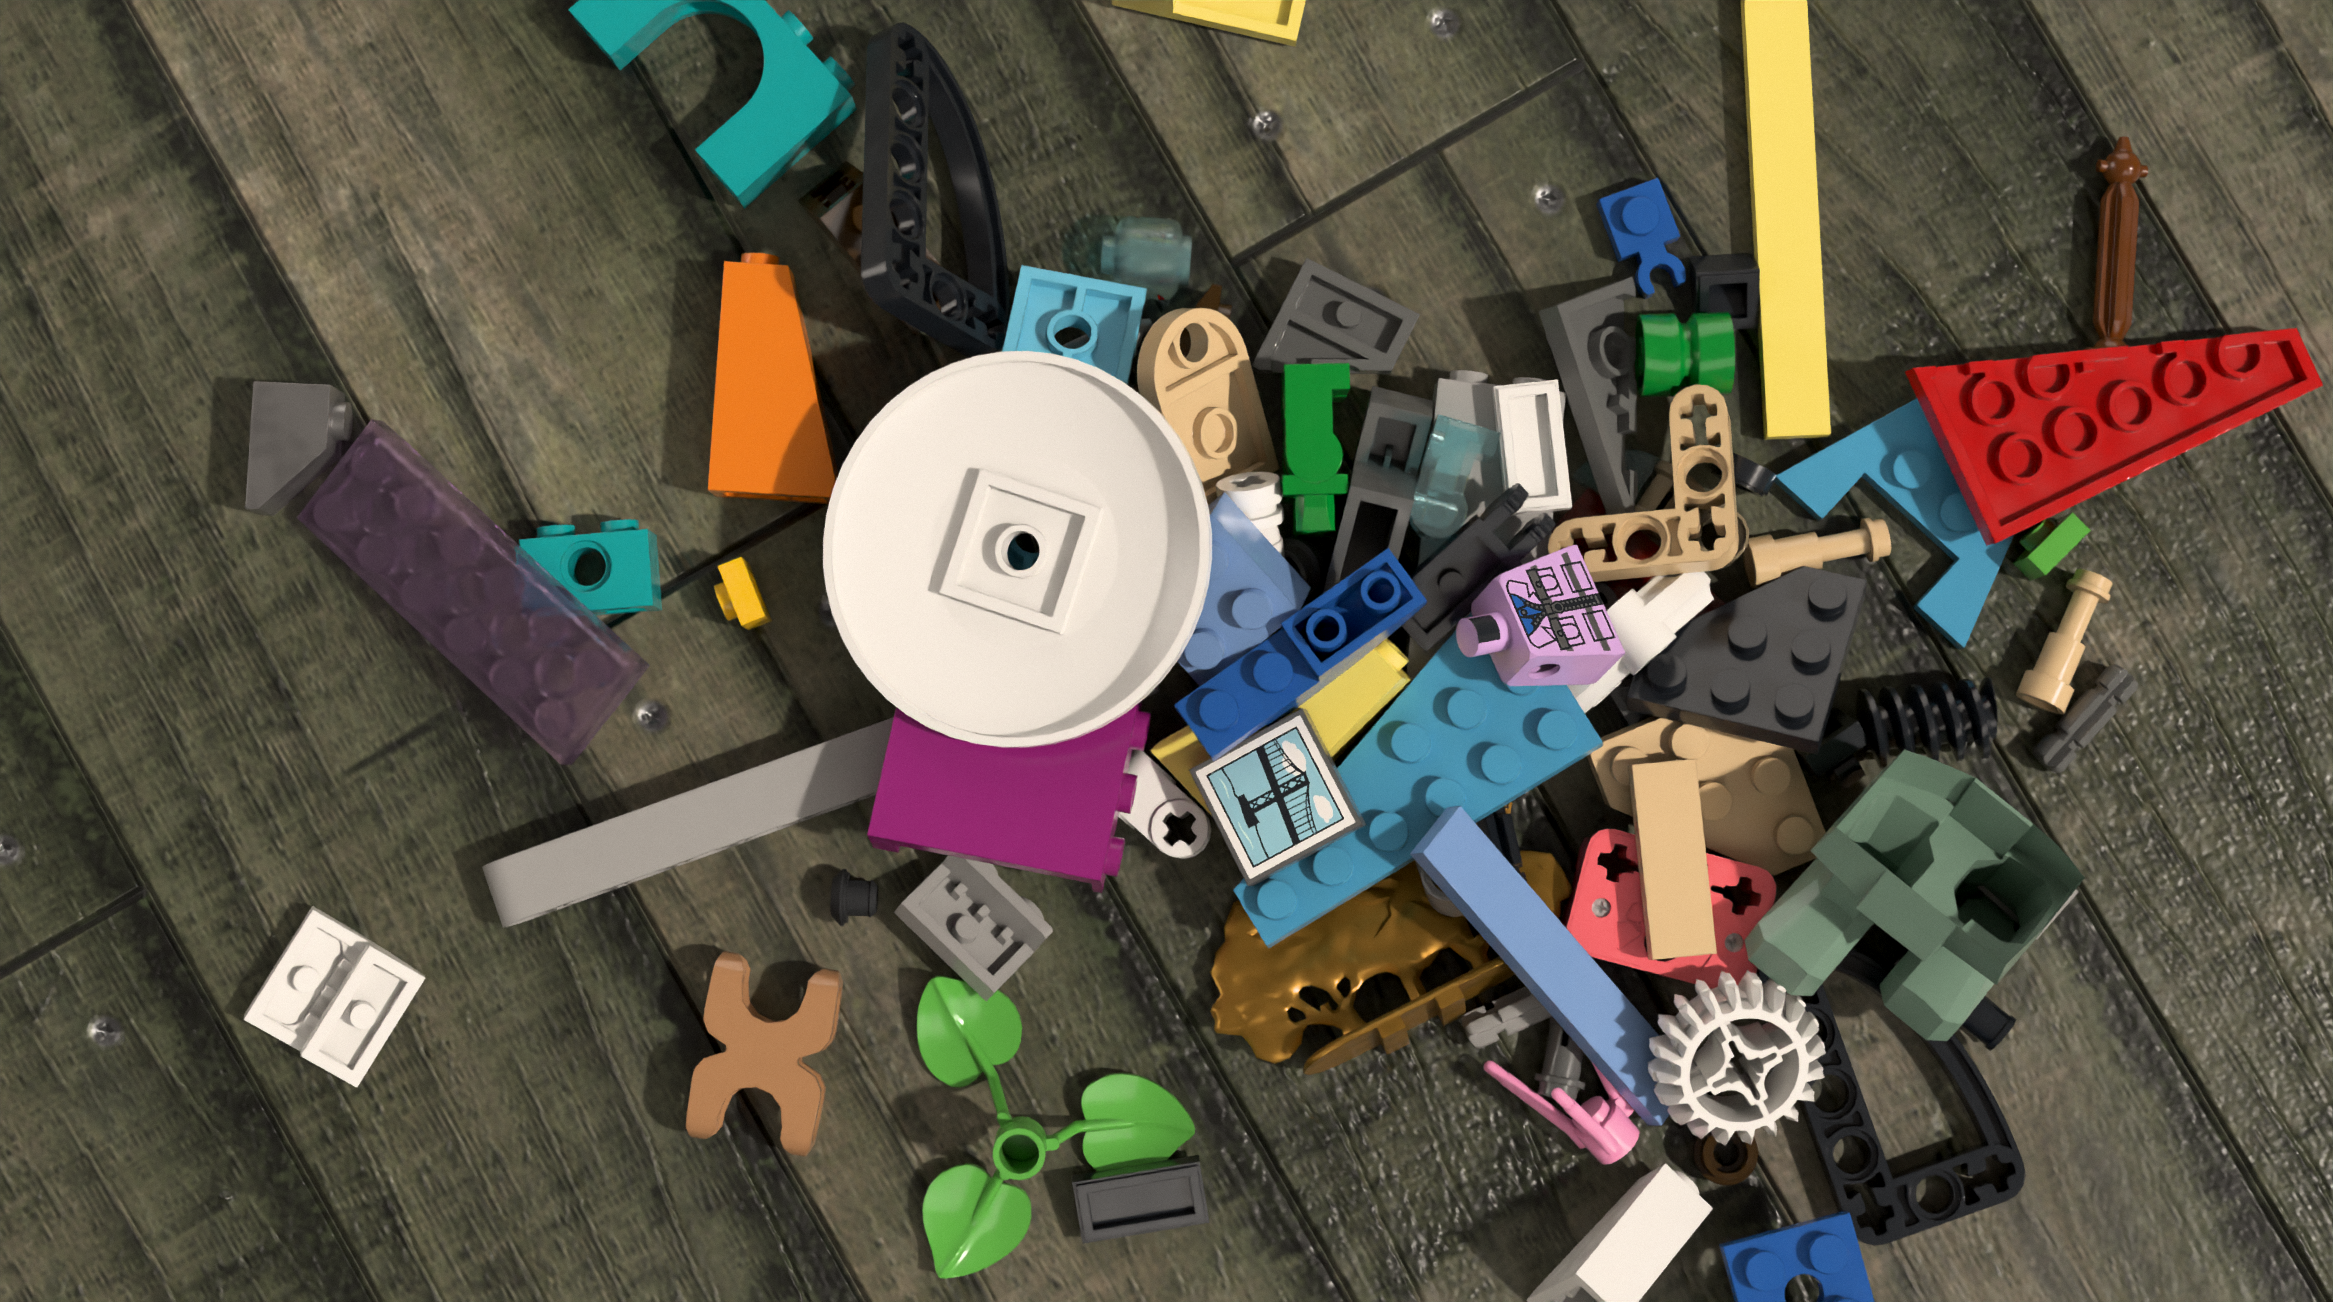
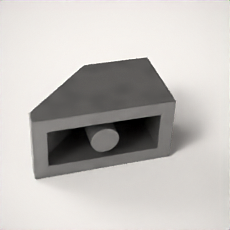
(292, 440)

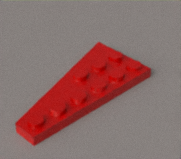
(2074, 423)

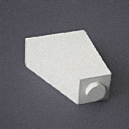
(1629, 1243)

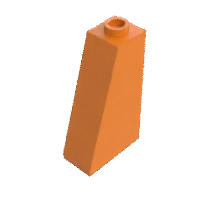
(767, 399)

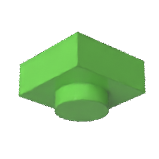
(2048, 544)

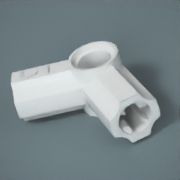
(1646, 626)

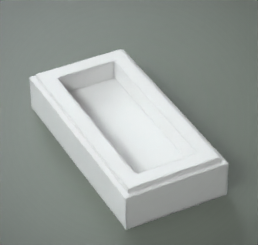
(1533, 444)

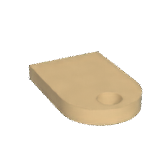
(1207, 395)

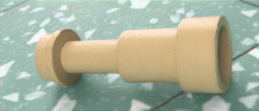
(1771, 559)
(2050, 680)

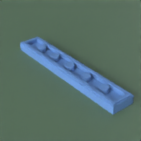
(1543, 956)

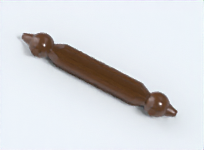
(2117, 245)

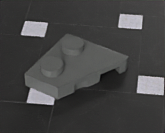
(1335, 322)

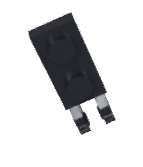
(1468, 563)

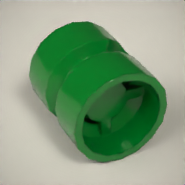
(1684, 353)

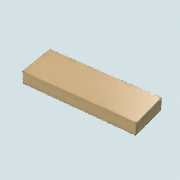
(1672, 859)

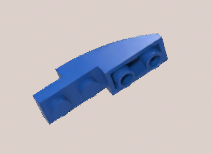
(1302, 656)

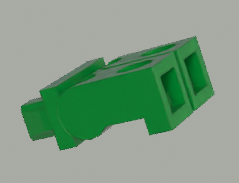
(1309, 447)

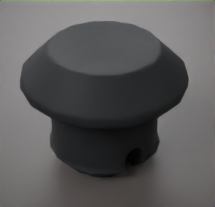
(852, 897)

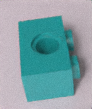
(631, 561)

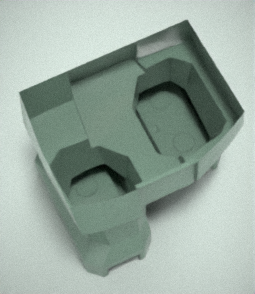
(1902, 862)

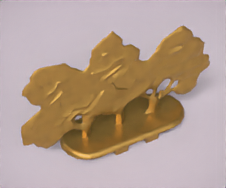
(1373, 933)

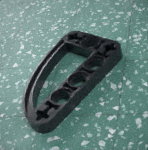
(894, 261)
(1853, 1118)

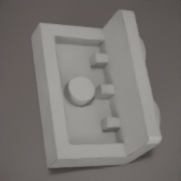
(975, 922)

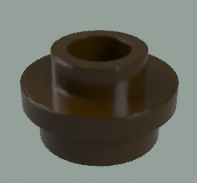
(1732, 1172)

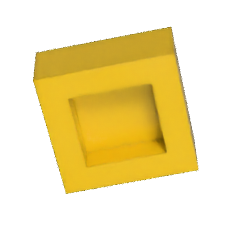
(740, 594)

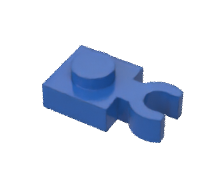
(1640, 226)

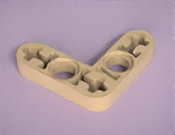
(1674, 525)

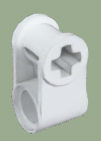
(1158, 800)

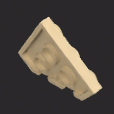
(1748, 789)

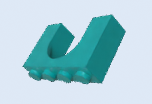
(784, 119)

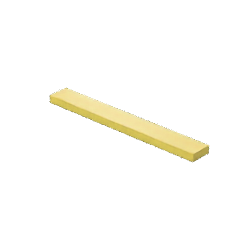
(1785, 218)

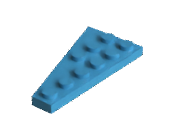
(1440, 745)

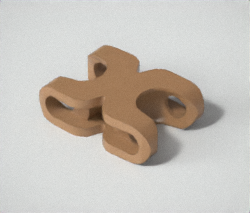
(764, 1053)

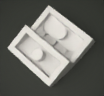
(334, 996)

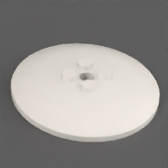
(927, 529)

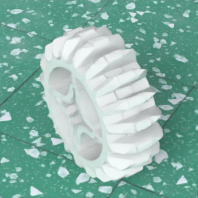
(1783, 1042)

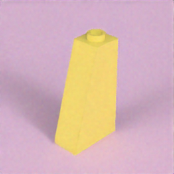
(1339, 712)

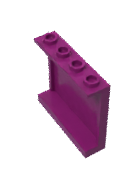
(1011, 807)

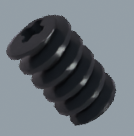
(1929, 719)

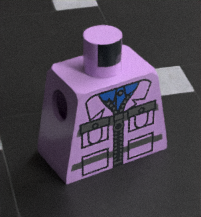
(1543, 624)

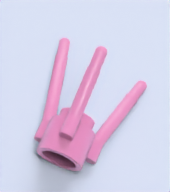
(1594, 1125)

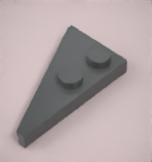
(1599, 383)

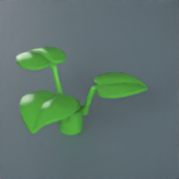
(976, 1216)

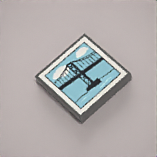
(1277, 797)

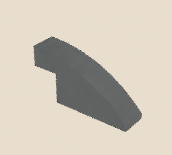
(1380, 482)

